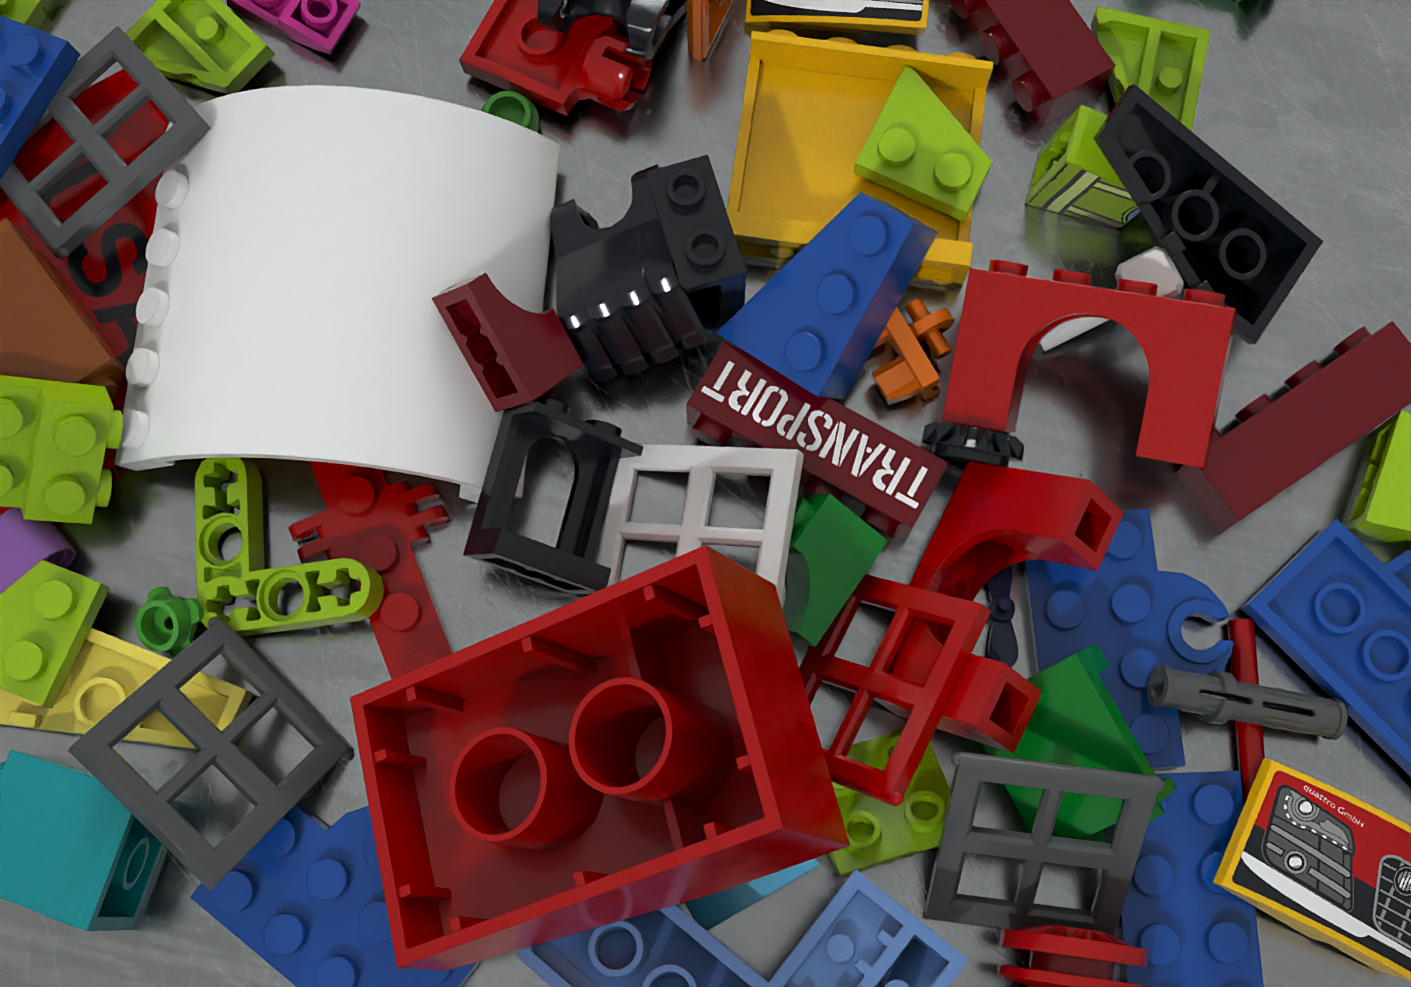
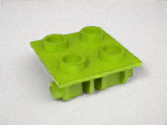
(888, 832)

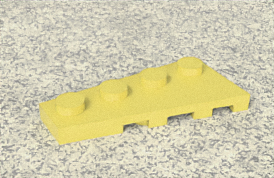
(108, 674)

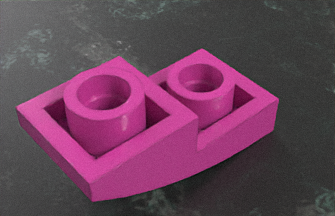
(307, 22)

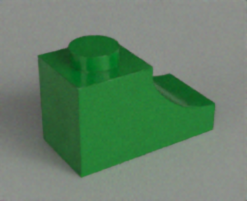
(824, 564)

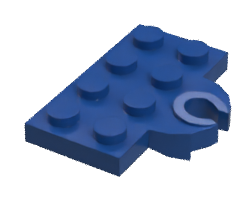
(1134, 620)
(1348, 630)
(317, 906)

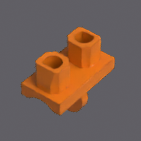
(912, 369)

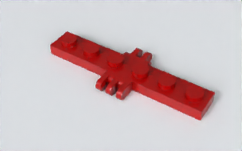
(381, 529)

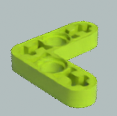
(246, 573)

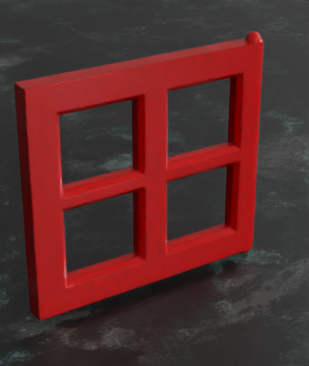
(873, 682)

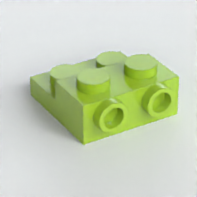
(55, 448)

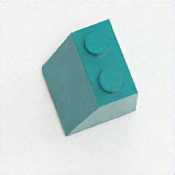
(71, 846)

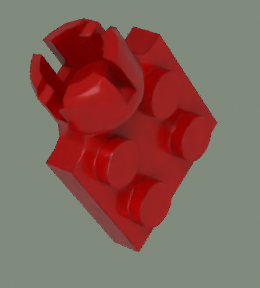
(554, 65)

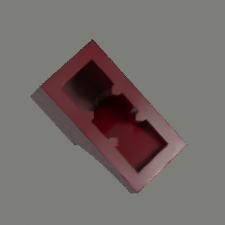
(507, 347)

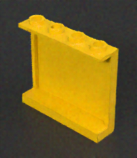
(805, 126)

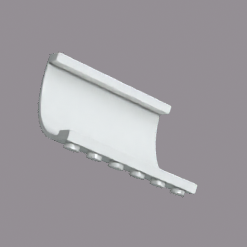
(304, 274)

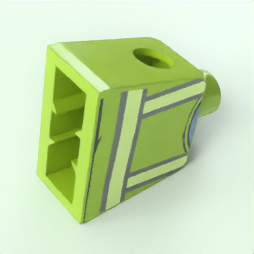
(1077, 178)

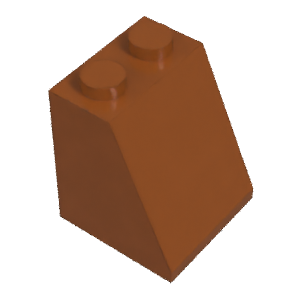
(45, 325)

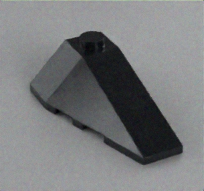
(1206, 212)

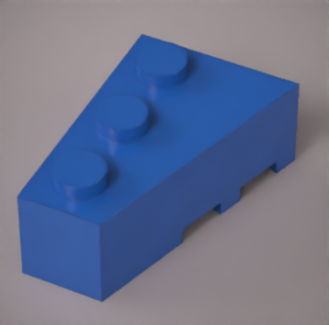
(833, 297)

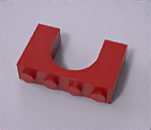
(1182, 341)
(989, 524)

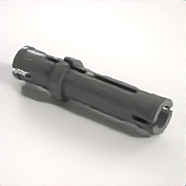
(1181, 691)

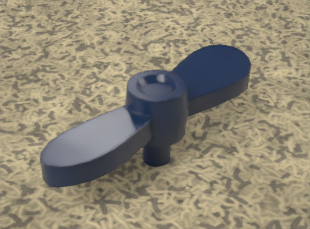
(1002, 638)

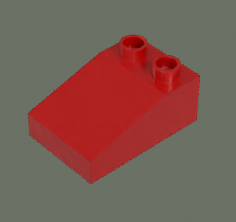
(594, 765)

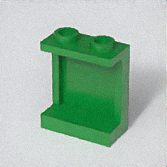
(1083, 728)

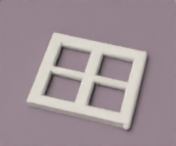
(703, 465)

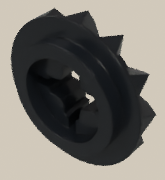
(972, 444)

